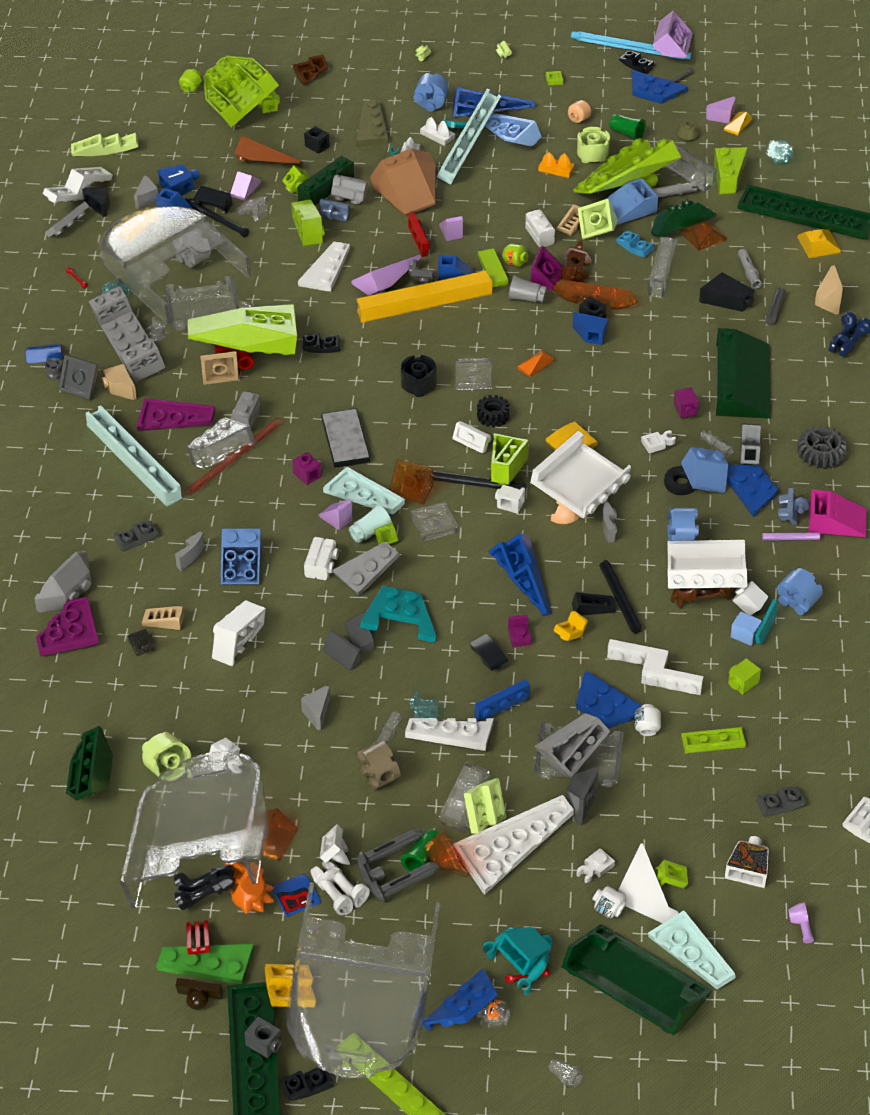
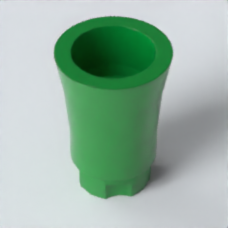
(628, 126)
(417, 855)

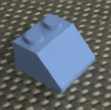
(706, 469)

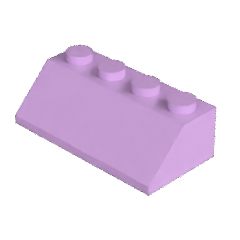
(672, 36)

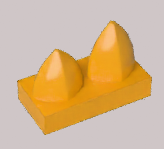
(560, 167)

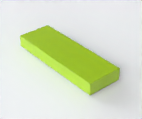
(491, 264)
(713, 740)

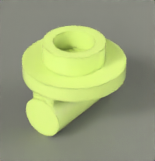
(503, 49)
(422, 52)

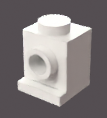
(510, 498)

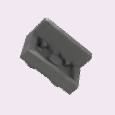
(420, 276)

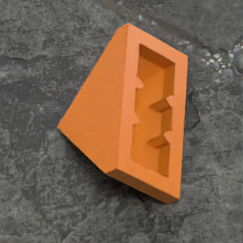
(535, 363)

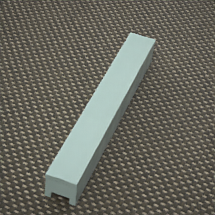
(468, 137)
(134, 456)

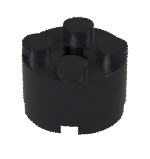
(418, 375)

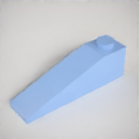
(514, 129)

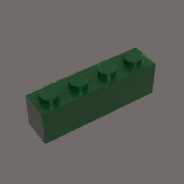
(320, 184)

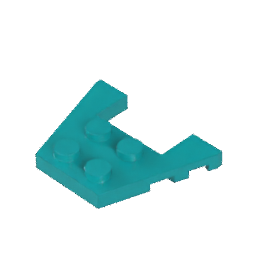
(400, 606)

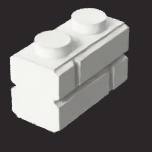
(540, 228)
(320, 558)

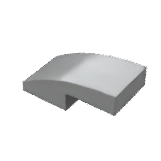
(608, 522)
(188, 555)

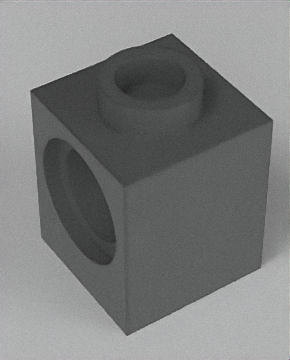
(262, 1029)

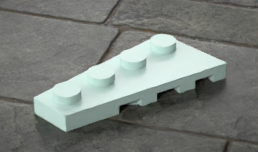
(361, 490)
(692, 948)

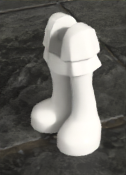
(343, 903)

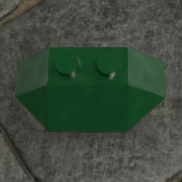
(680, 217)
(90, 765)

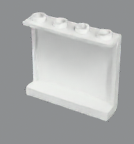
(579, 476)
(707, 564)

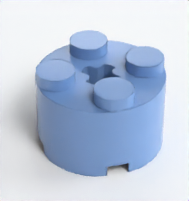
(431, 91)
(682, 524)
(799, 590)

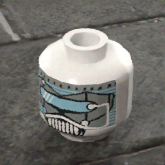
(647, 720)
(609, 902)

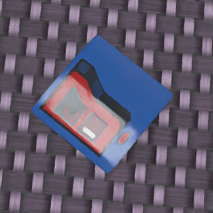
(293, 894)

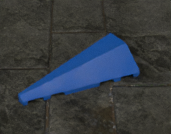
(467, 100)
(521, 565)

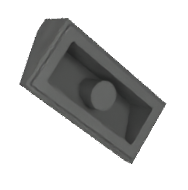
(358, 636)
(342, 650)

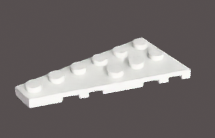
(503, 846)

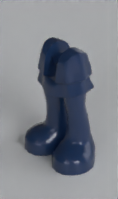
(849, 323)

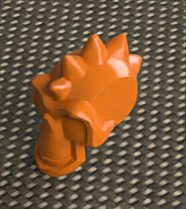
(249, 895)

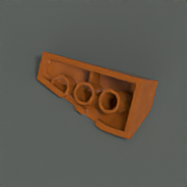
(256, 152)

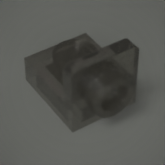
(141, 642)

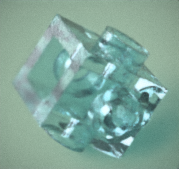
(779, 151)

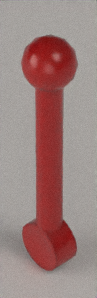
(70, 271)
(510, 979)

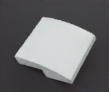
(859, 820)

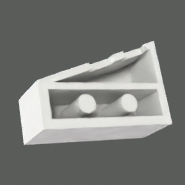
(235, 630)

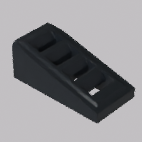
(586, 604)

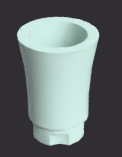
(364, 528)

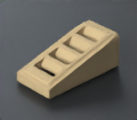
(567, 219)
(173, 621)

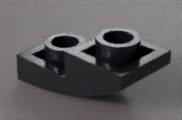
(634, 61)
(316, 344)
(489, 652)
(308, 1084)

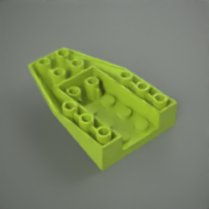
(237, 87)
(629, 165)
(249, 329)

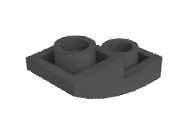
(139, 535)
(781, 802)

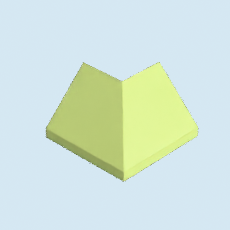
(597, 219)

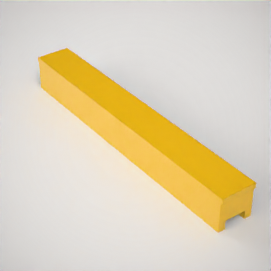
(424, 296)

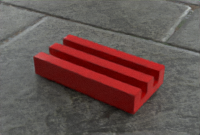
(197, 928)

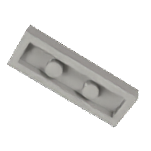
(67, 220)

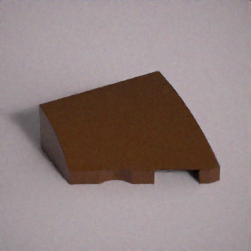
(311, 69)

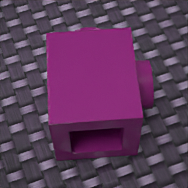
(686, 402)
(306, 468)

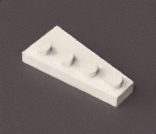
(326, 269)
(465, 734)

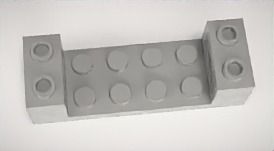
(126, 335)

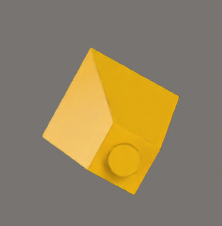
(818, 243)

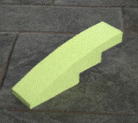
(99, 146)

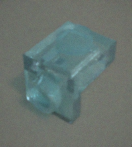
(114, 284)
(424, 708)

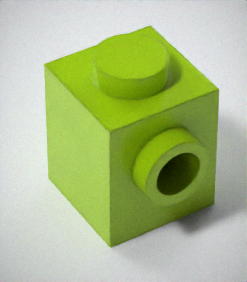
(744, 676)

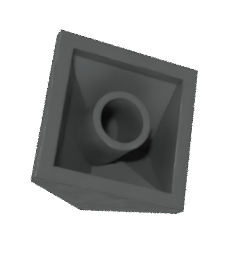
(582, 793)

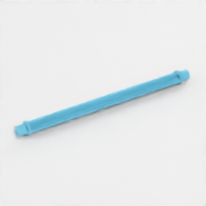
(619, 43)

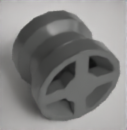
(53, 368)

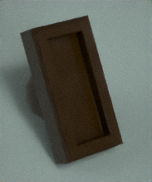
(198, 992)

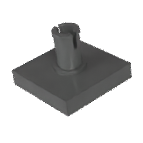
(78, 376)

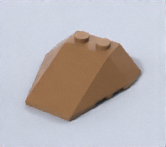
(407, 180)

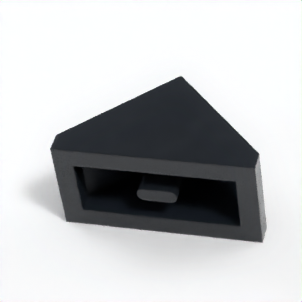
(97, 199)

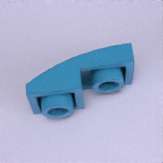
(633, 244)

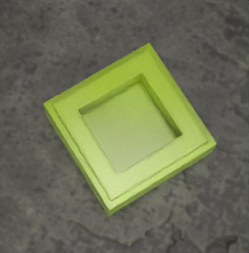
(554, 78)
(386, 534)

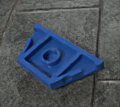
(655, 88)
(751, 486)
(604, 702)
(463, 1003)

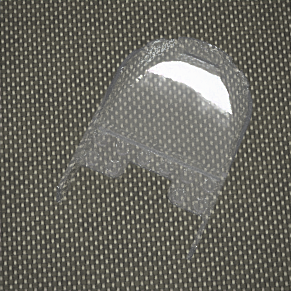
(145, 239)
(198, 811)
(357, 1002)

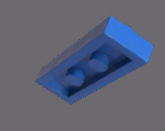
(502, 700)

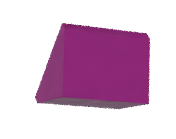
(545, 269)

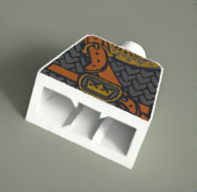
(748, 863)

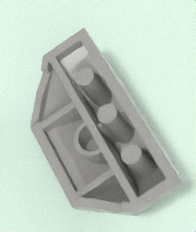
(65, 583)

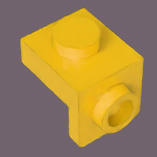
(572, 628)

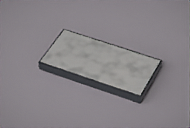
(345, 438)

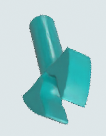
(455, 124)

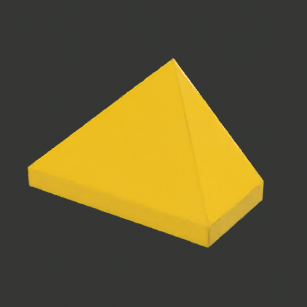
(738, 123)

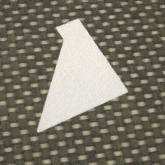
(643, 890)

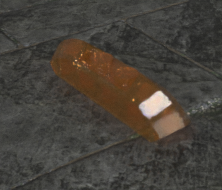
(617, 297)

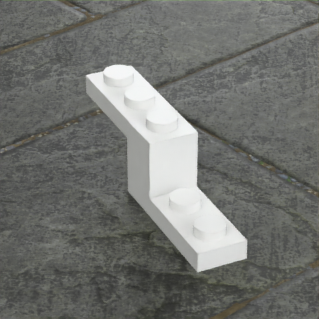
(77, 180)
(654, 668)

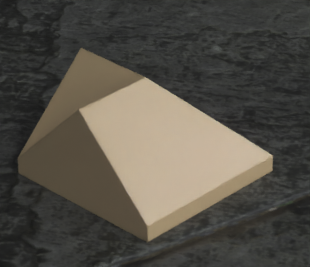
(830, 292)
(219, 368)

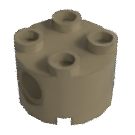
(378, 764)

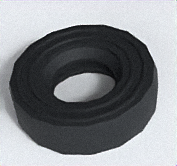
(676, 488)

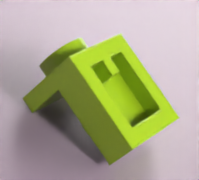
(671, 874)

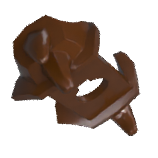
(573, 271)
(693, 594)

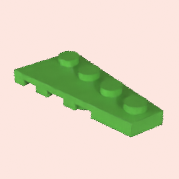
(221, 964)

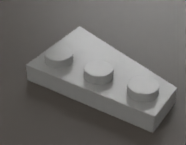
(366, 568)

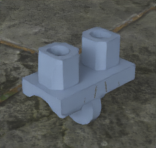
(334, 210)
(794, 506)

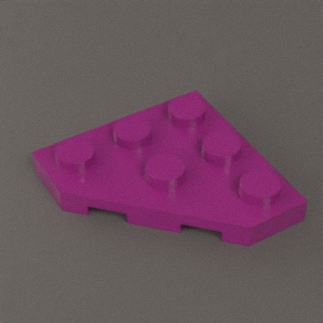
(69, 629)

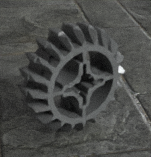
(821, 447)

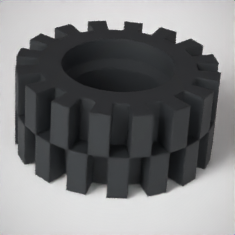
(493, 418)

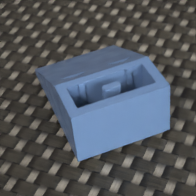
(633, 201)
(241, 556)

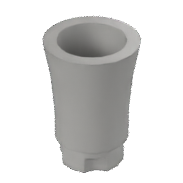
(526, 290)

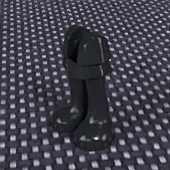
(194, 890)

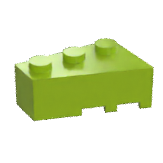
(729, 168)
(307, 222)
(508, 458)

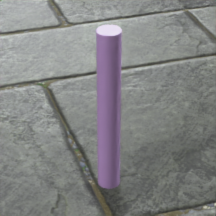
(790, 536)

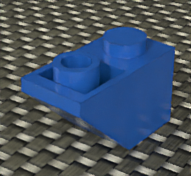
(171, 198)
(452, 267)
(590, 328)

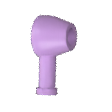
(799, 915)

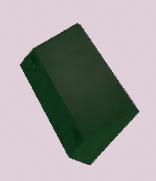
(742, 375)
(635, 978)

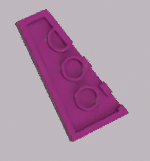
(170, 414)

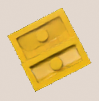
(563, 434)
(278, 983)

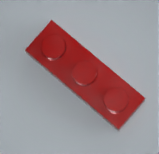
(418, 234)

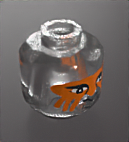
(495, 1014)

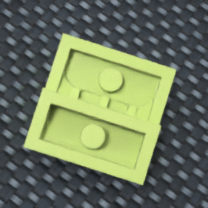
(485, 805)

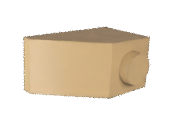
(119, 382)

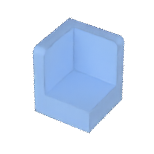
(744, 628)

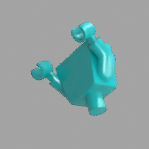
(525, 950)

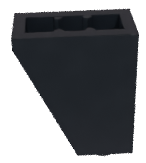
(727, 293)

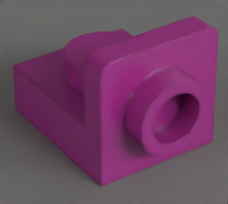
(519, 630)

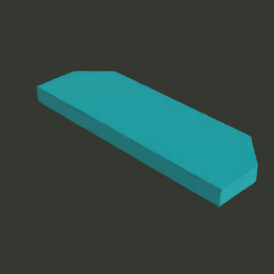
(767, 623)

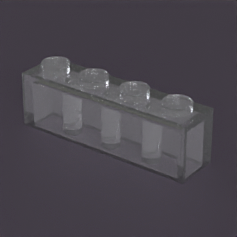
(693, 169)
(662, 267)

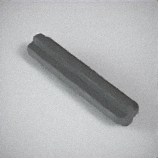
(775, 306)

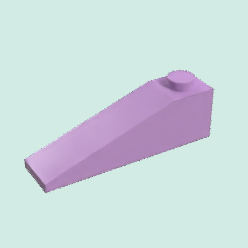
(383, 278)

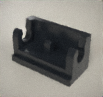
(213, 197)

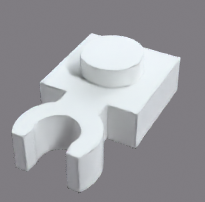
(656, 442)
(597, 864)

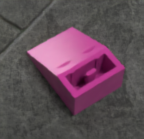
(835, 515)

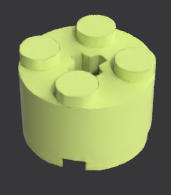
(593, 145)
(164, 752)

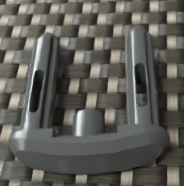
(372, 876)

